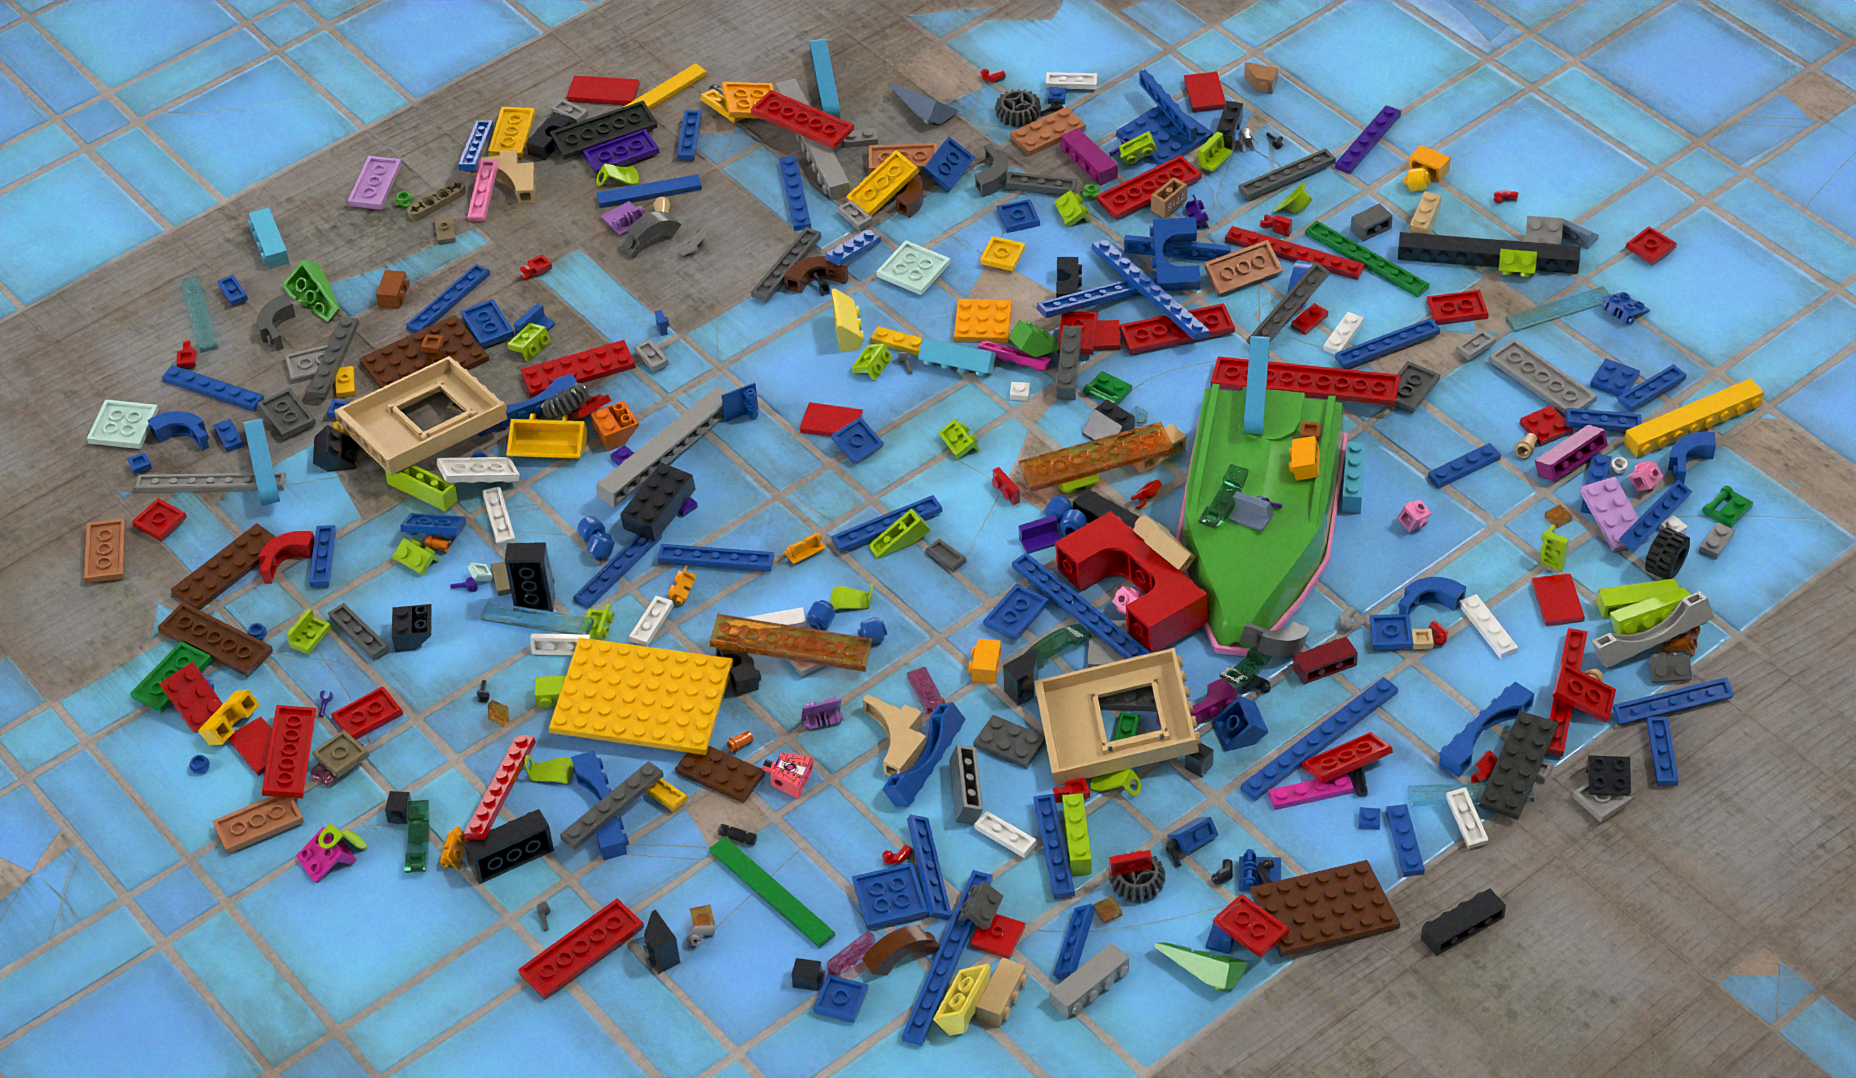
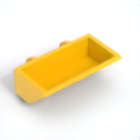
(547, 438)

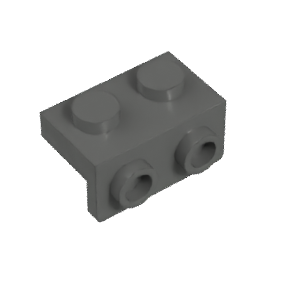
(1670, 668)
(981, 905)

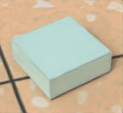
(480, 572)

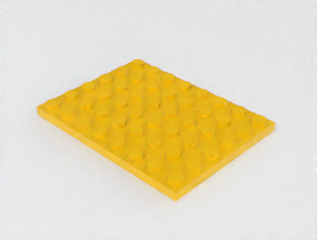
(641, 696)

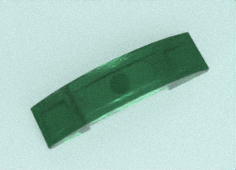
(1223, 502)
(1059, 640)
(1246, 669)
(418, 836)

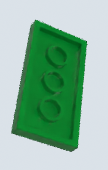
(149, 691)

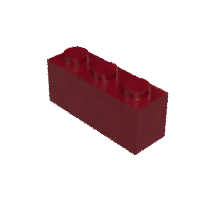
(1325, 660)

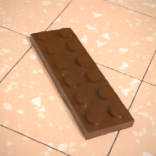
(223, 568)
(215, 638)

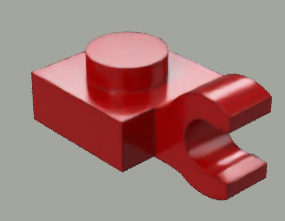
(1279, 224)
(536, 265)
(187, 357)
(1148, 490)
(1486, 765)
(1074, 786)

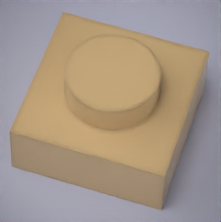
(1422, 639)

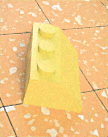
(846, 322)
(962, 999)

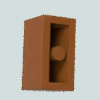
(392, 289)

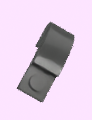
(994, 177)
(648, 227)
(271, 317)
(1276, 643)

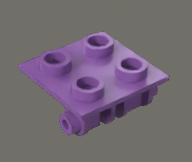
(623, 217)
(829, 707)

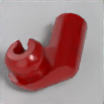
(992, 77)
(1506, 194)
(1440, 633)
(896, 858)

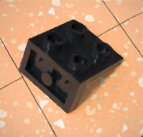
(1609, 775)

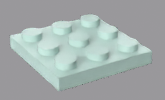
(913, 267)
(122, 424)

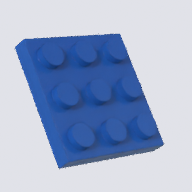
(890, 896)

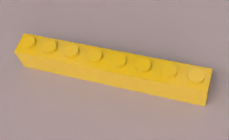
(1693, 417)

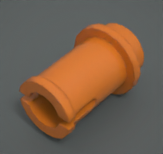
(437, 543)
(738, 741)

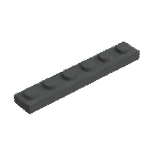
(1286, 174)
(796, 252)
(1292, 302)
(333, 357)
(611, 805)

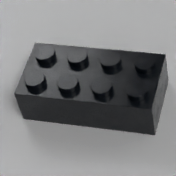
(657, 501)
(530, 575)
(509, 846)

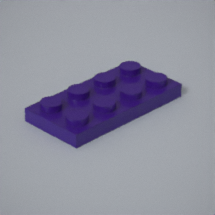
(621, 150)

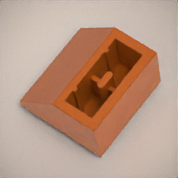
(614, 425)

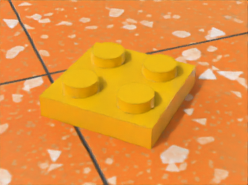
(1002, 253)

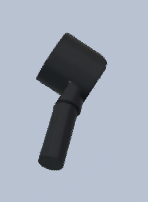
(1056, 105)
(1276, 140)
(823, 286)
(483, 696)
(1171, 847)

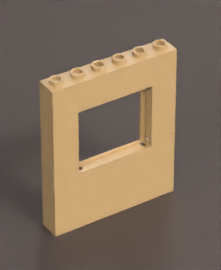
(397, 441)
(1075, 722)

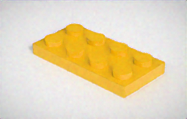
(512, 130)
(883, 183)

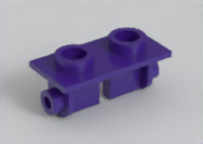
(1194, 209)

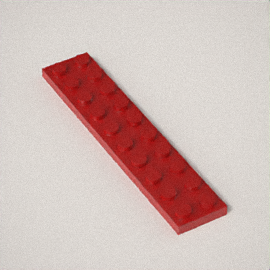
(1313, 381)

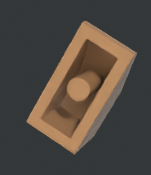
(1261, 77)

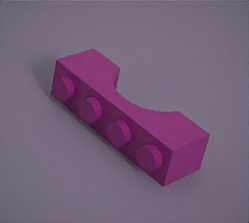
(1219, 696)

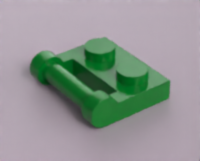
(1108, 387)
(1732, 511)

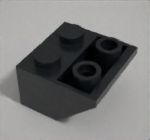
(334, 450)
(411, 626)

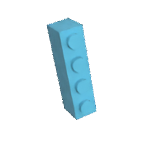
(268, 238)
(956, 355)
(1353, 477)

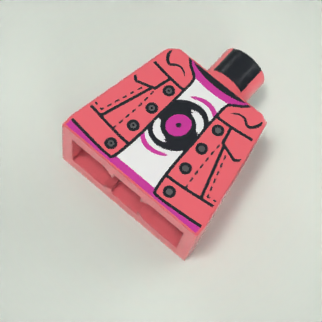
(789, 772)

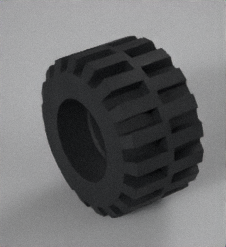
(1667, 553)

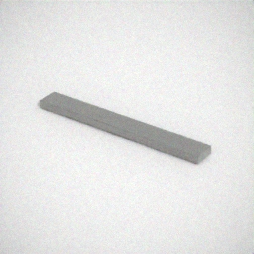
(202, 482)

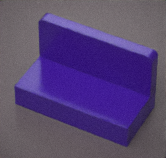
(1039, 534)

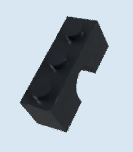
(1229, 122)
(540, 143)
(1068, 276)
(743, 675)

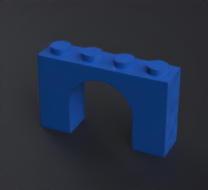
(1167, 275)

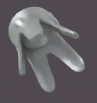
(1245, 135)

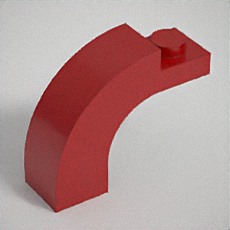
(282, 548)

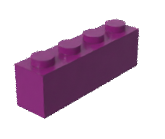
(1089, 156)
(1571, 452)

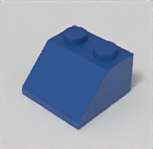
(1240, 724)

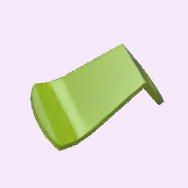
(624, 174)
(850, 598)
(553, 770)
(1115, 780)
(352, 837)

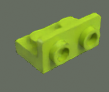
(530, 341)
(872, 360)
(958, 439)
(1553, 549)

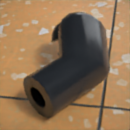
(1259, 683)
(1263, 870)

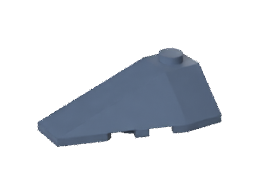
(925, 107)

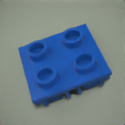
(1623, 306)
(740, 402)
(1247, 870)

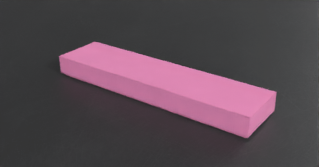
(482, 190)

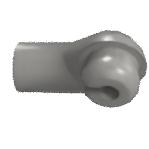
(1345, 619)
(698, 932)

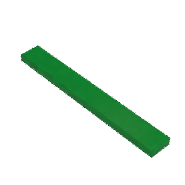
(1371, 260)
(772, 892)

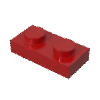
(1309, 319)
(1006, 486)
(1130, 862)

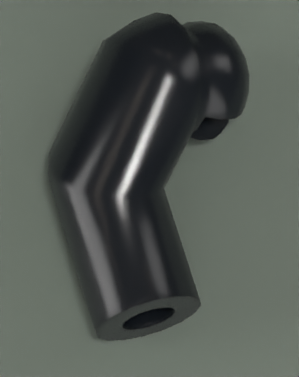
(1225, 874)

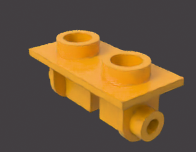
(803, 550)
(684, 580)
(454, 848)

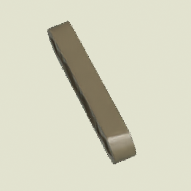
(420, 210)

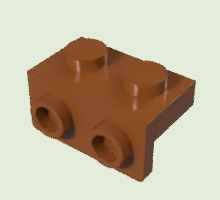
(1684, 641)

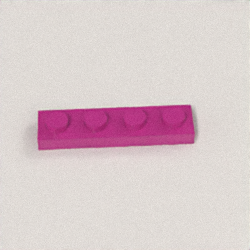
(1022, 358)
(1309, 792)

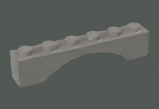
(1689, 613)

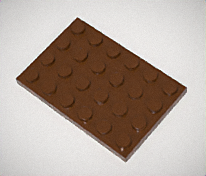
(406, 357)
(1327, 907)

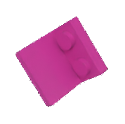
(319, 861)

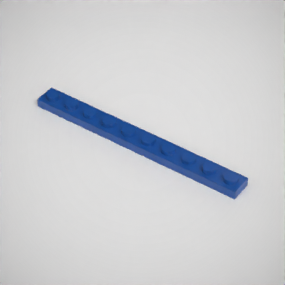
(1150, 290)
(1078, 607)
(1319, 738)
(942, 969)

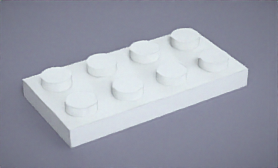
(478, 469)

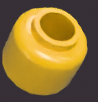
(1417, 179)

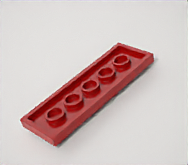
(802, 119)
(1137, 191)
(1163, 332)
(583, 365)
(289, 752)
(580, 948)

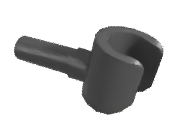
(903, 357)
(542, 910)

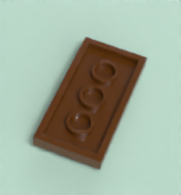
(721, 773)

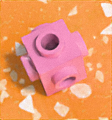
(1645, 476)
(1414, 515)
(1125, 596)

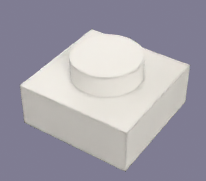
(1019, 391)
(1675, 524)

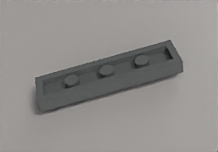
(1040, 183)
(358, 631)

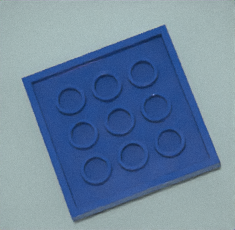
(1167, 137)

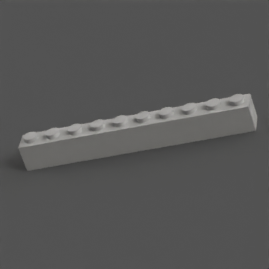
(821, 157)
(662, 448)

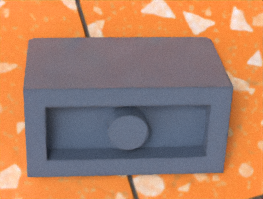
(1578, 234)
(1251, 511)

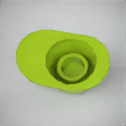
(1296, 201)

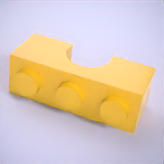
(219, 725)

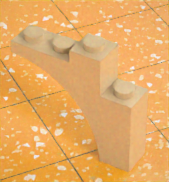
(516, 175)
(1163, 542)
(902, 730)

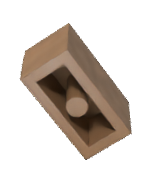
(1169, 197)

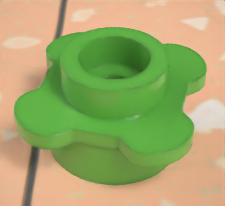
(1091, 191)
(404, 199)

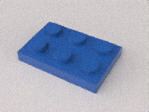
(948, 163)
(487, 323)
(433, 524)
(1016, 612)

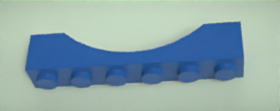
(532, 406)
(943, 727)
(1458, 753)
(589, 775)

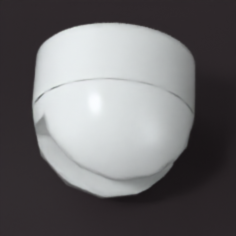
(1621, 463)

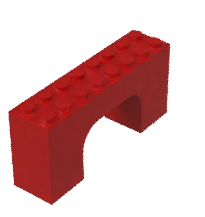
(1111, 548)

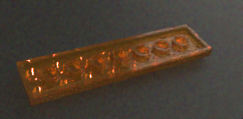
(1096, 456)
(791, 642)

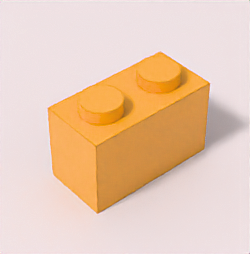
(1431, 161)
(1304, 458)
(985, 661)

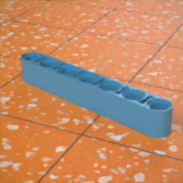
(824, 77)
(1256, 385)
(261, 462)

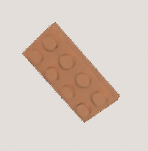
(1046, 131)
(918, 153)
(1243, 267)
(105, 550)
(257, 822)

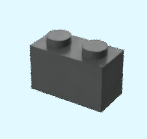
(1371, 222)

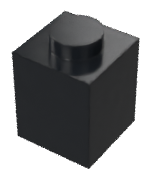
(1200, 762)
(397, 807)
(807, 974)

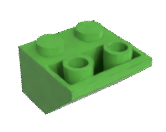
(1032, 339)

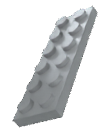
(1541, 377)

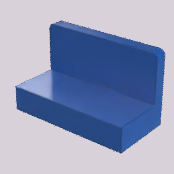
(535, 316)
(1194, 833)
(1219, 940)

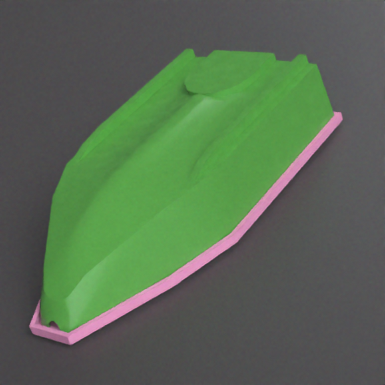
(1247, 570)

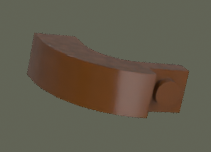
(912, 198)
(802, 273)
(897, 945)

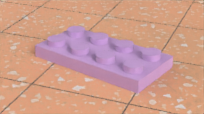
(374, 182)
(1610, 510)

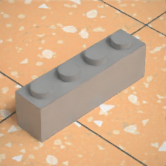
(1089, 981)

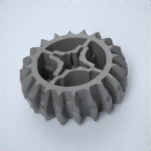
(1018, 107)
(565, 401)
(1145, 886)

